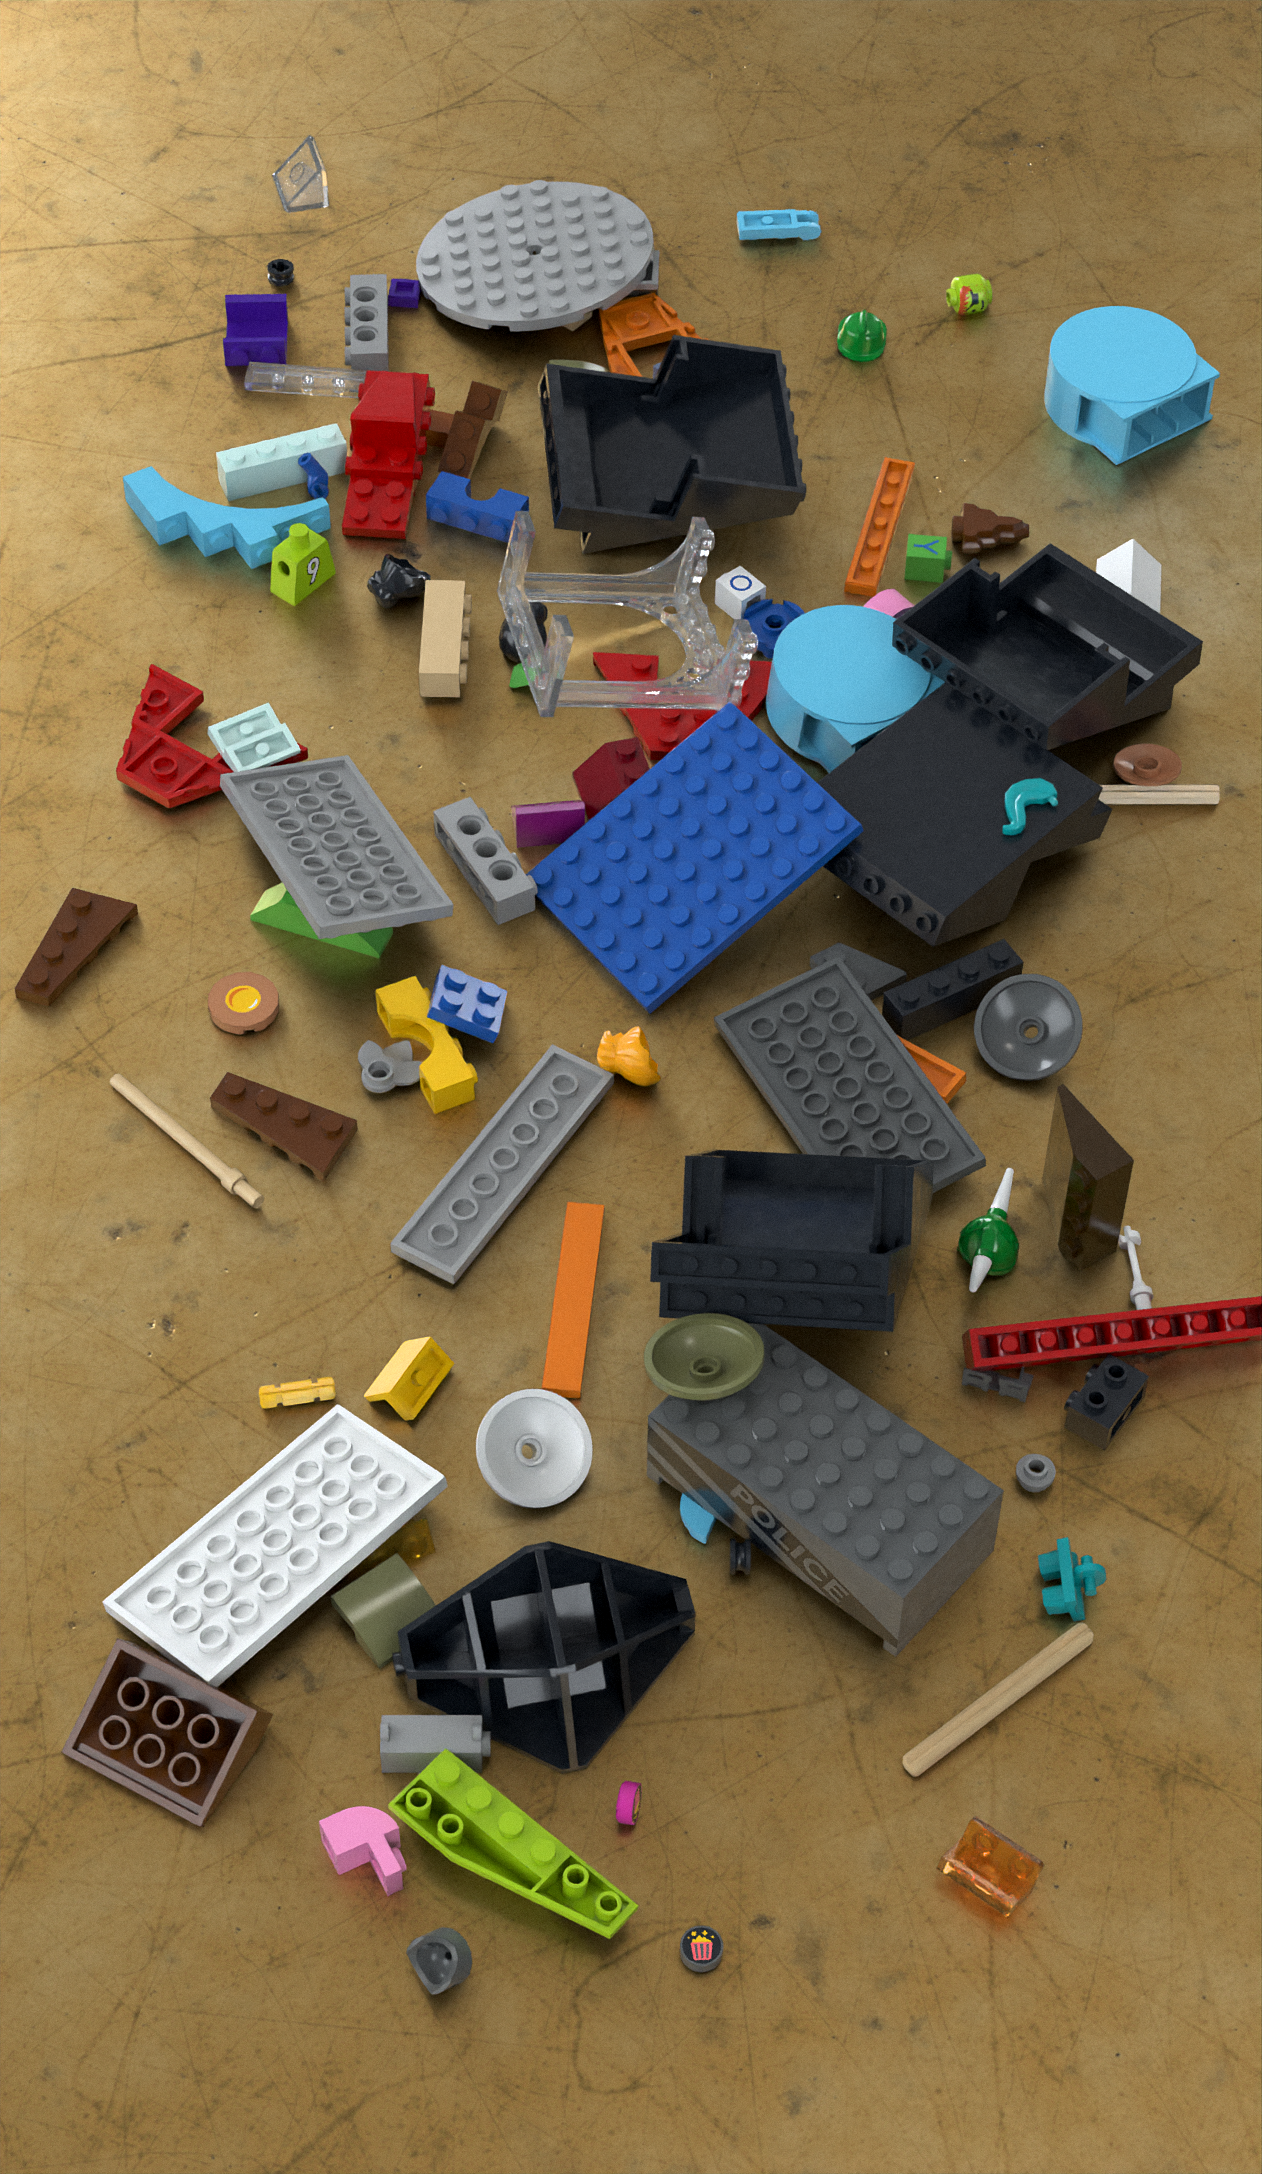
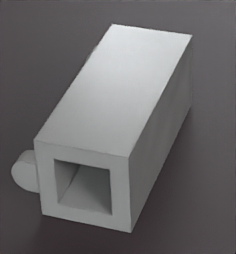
(414, 1741)

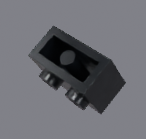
(1105, 1401)

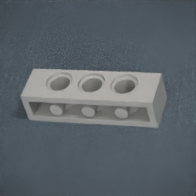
(367, 322)
(485, 860)

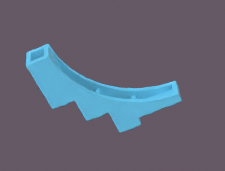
(216, 527)

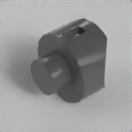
(440, 1959)

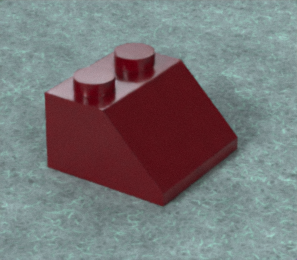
(609, 773)

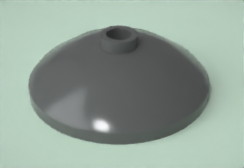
(1013, 1009)

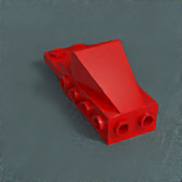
(386, 452)

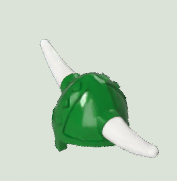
(990, 1240)

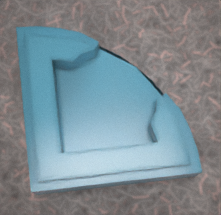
(696, 1519)

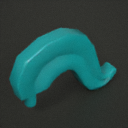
(1023, 794)

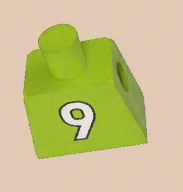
(300, 564)

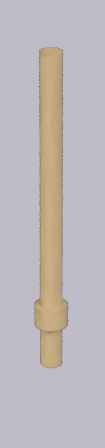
(230, 1178)

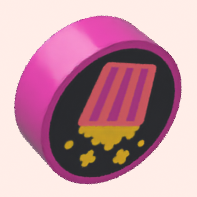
(628, 1802)

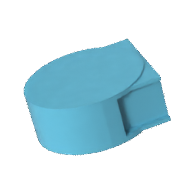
(1126, 381)
(840, 682)

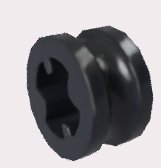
(280, 272)
(740, 1556)

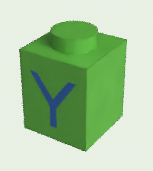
(927, 558)

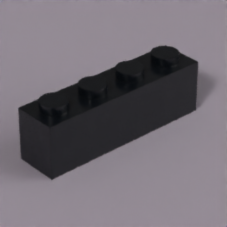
(948, 990)

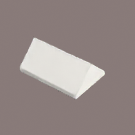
(1134, 572)

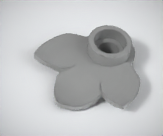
(387, 1066)

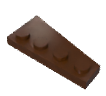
(71, 941)
(297, 1127)

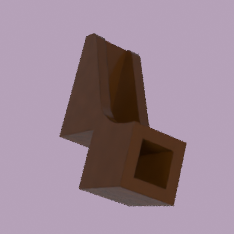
(471, 429)

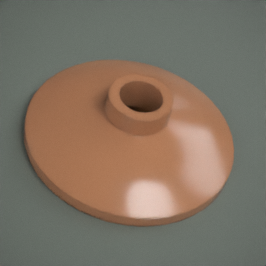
(1147, 765)

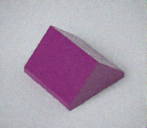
(547, 822)

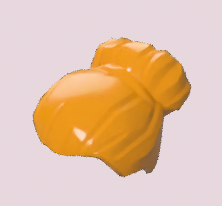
(628, 1056)

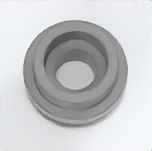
(1035, 1481)

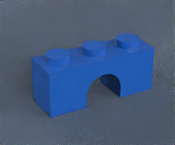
(451, 504)

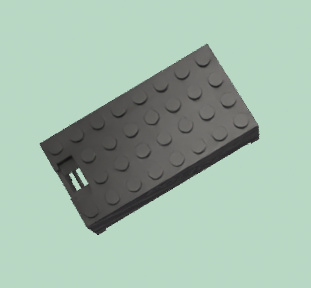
(831, 1489)

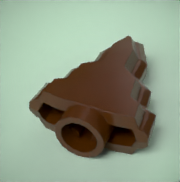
(984, 530)

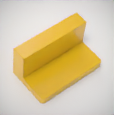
(411, 1376)

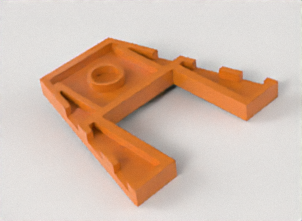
(638, 324)

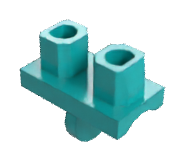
(1074, 1577)

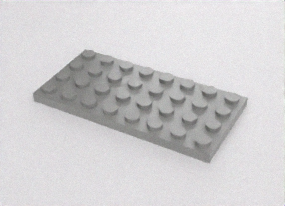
(335, 847)

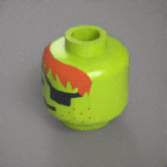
(969, 294)

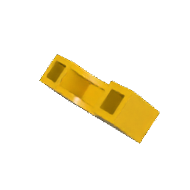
(444, 1074)

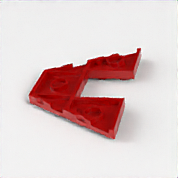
(666, 728)
(161, 764)

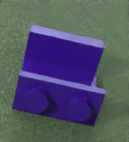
(256, 329)

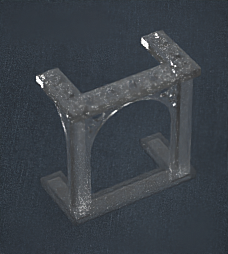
(666, 584)

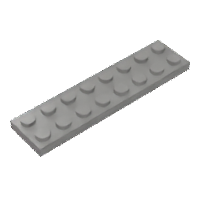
(502, 1164)

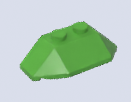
(280, 911)

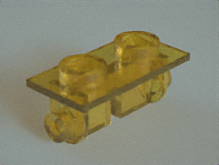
(410, 1542)

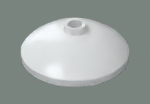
(558, 1443)

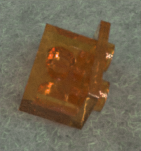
(991, 1867)

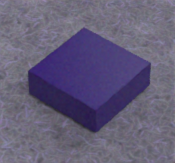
(404, 293)

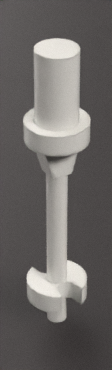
(1140, 1294)

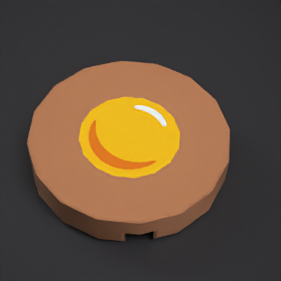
(243, 1002)

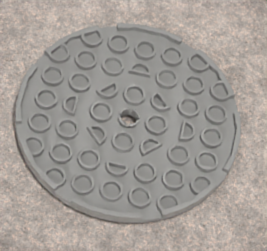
(586, 244)

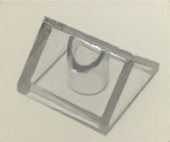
(302, 179)

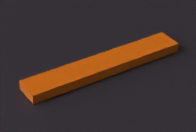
(879, 527)
(573, 1299)

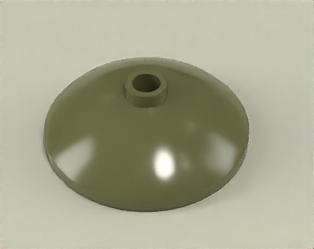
(704, 1356)

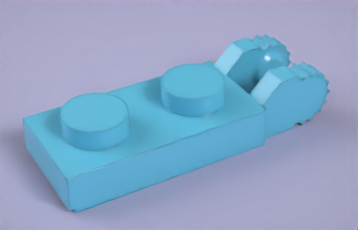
(778, 224)

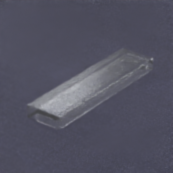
(304, 379)

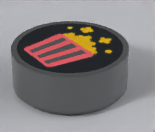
(701, 1948)

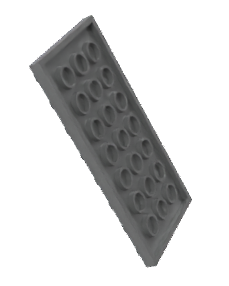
(844, 1075)

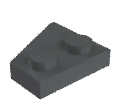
(871, 974)

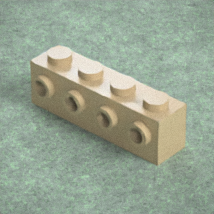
(443, 638)

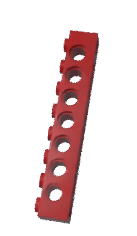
(1113, 1334)

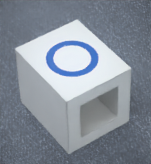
(738, 591)

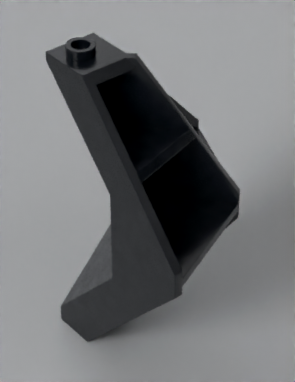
(548, 1649)

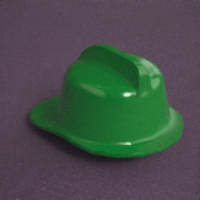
(861, 336)

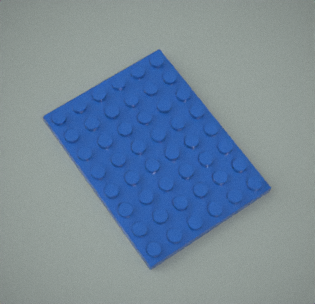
(692, 856)

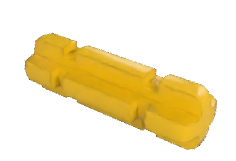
(297, 1392)

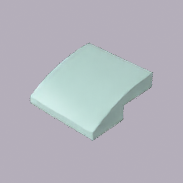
(253, 739)

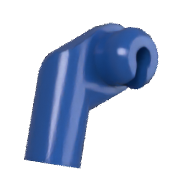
(316, 476)

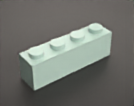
(275, 464)

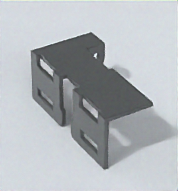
(1004, 1385)

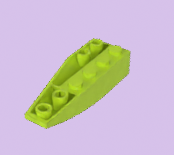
(502, 1843)

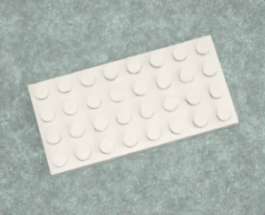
(274, 1546)

